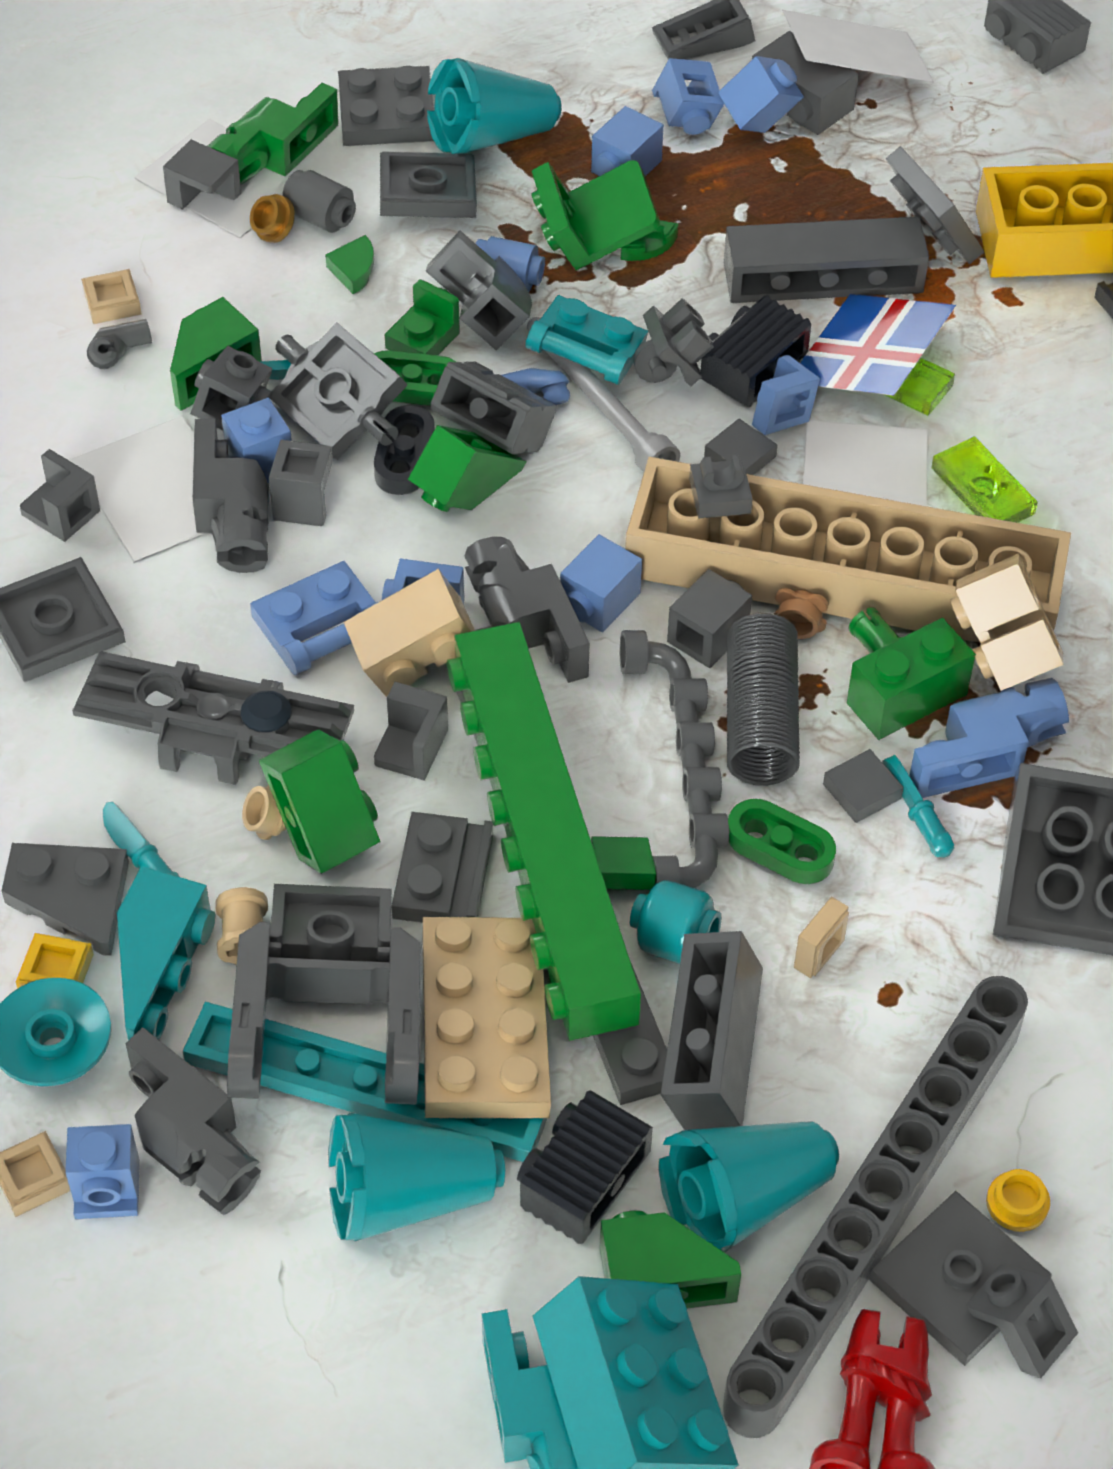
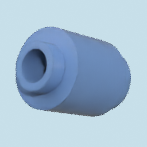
(519, 256)

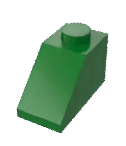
(204, 337)
(462, 469)
(665, 1251)

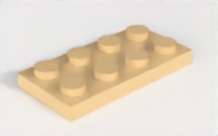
(483, 1020)

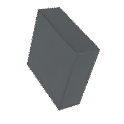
(746, 442)
(863, 785)

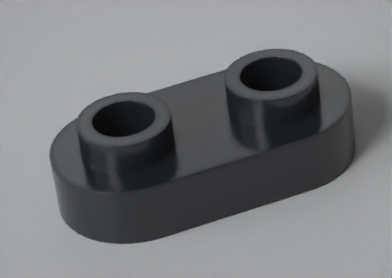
(396, 461)

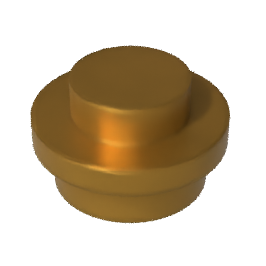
(272, 217)

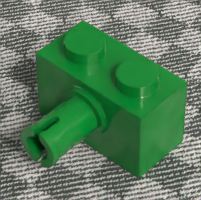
(905, 674)
(321, 800)

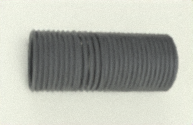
(762, 699)

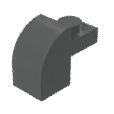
(488, 288)

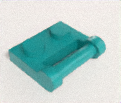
(587, 337)

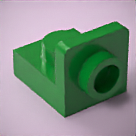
(428, 324)

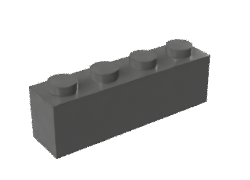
(825, 259)

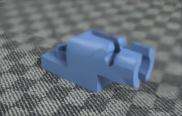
(989, 737)

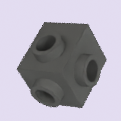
(229, 384)

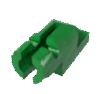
(279, 134)

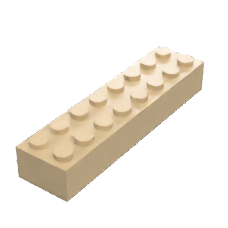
(836, 546)

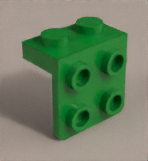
(596, 215)

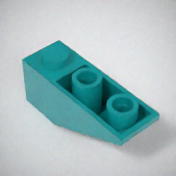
(158, 935)

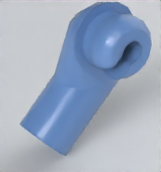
(550, 382)

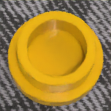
(1018, 1200)

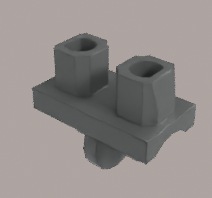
(673, 343)

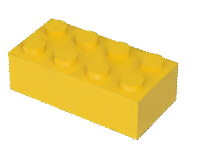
(1047, 219)

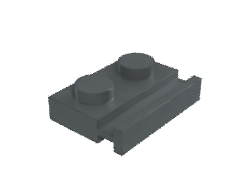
(442, 868)

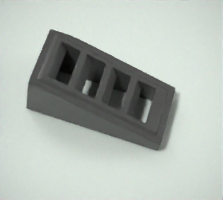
(727, 26)

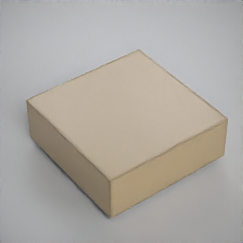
(111, 296)
(821, 937)
(32, 1174)

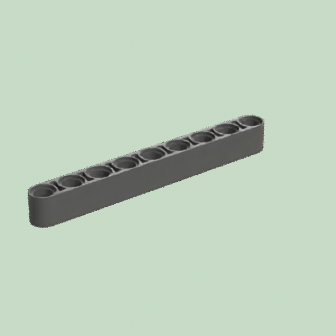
(870, 1221)

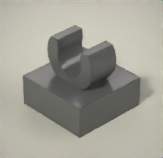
(720, 488)

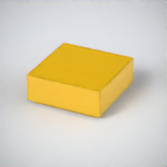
(55, 958)

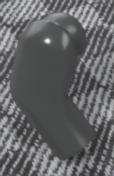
(113, 341)

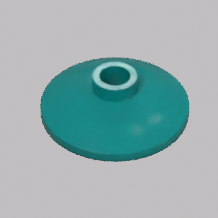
(48, 1011)

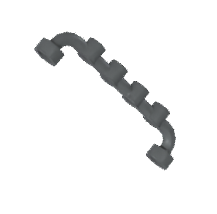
(693, 742)

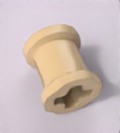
(239, 911)

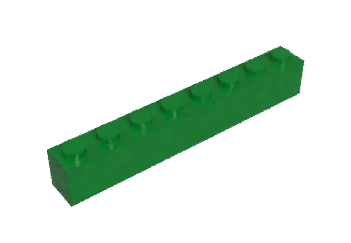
(545, 834)

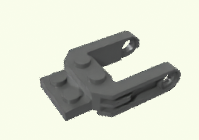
(327, 949)

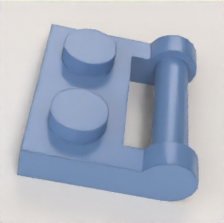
(309, 609)

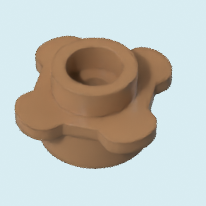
(802, 610)

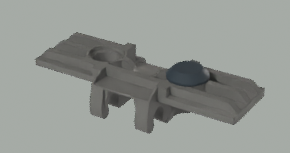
(207, 713)

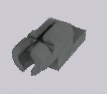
(230, 501)
(533, 598)
(189, 1124)

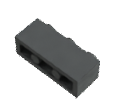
(712, 1030)

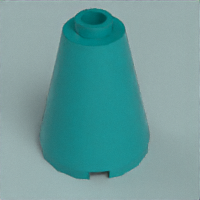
(487, 106)
(405, 1173)
(743, 1176)

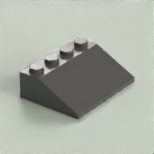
(1058, 861)

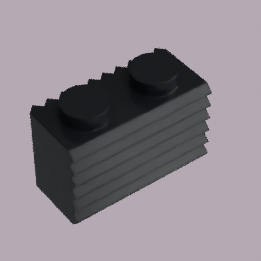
(751, 347)
(584, 1165)

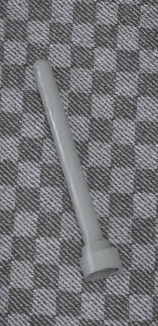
(644, 443)

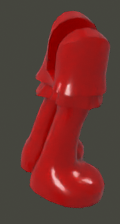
(892, 1378)

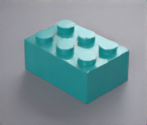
(631, 1377)

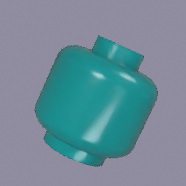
(669, 914)

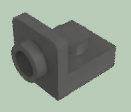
(1027, 1314)

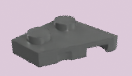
(68, 888)

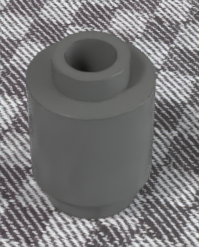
(320, 200)

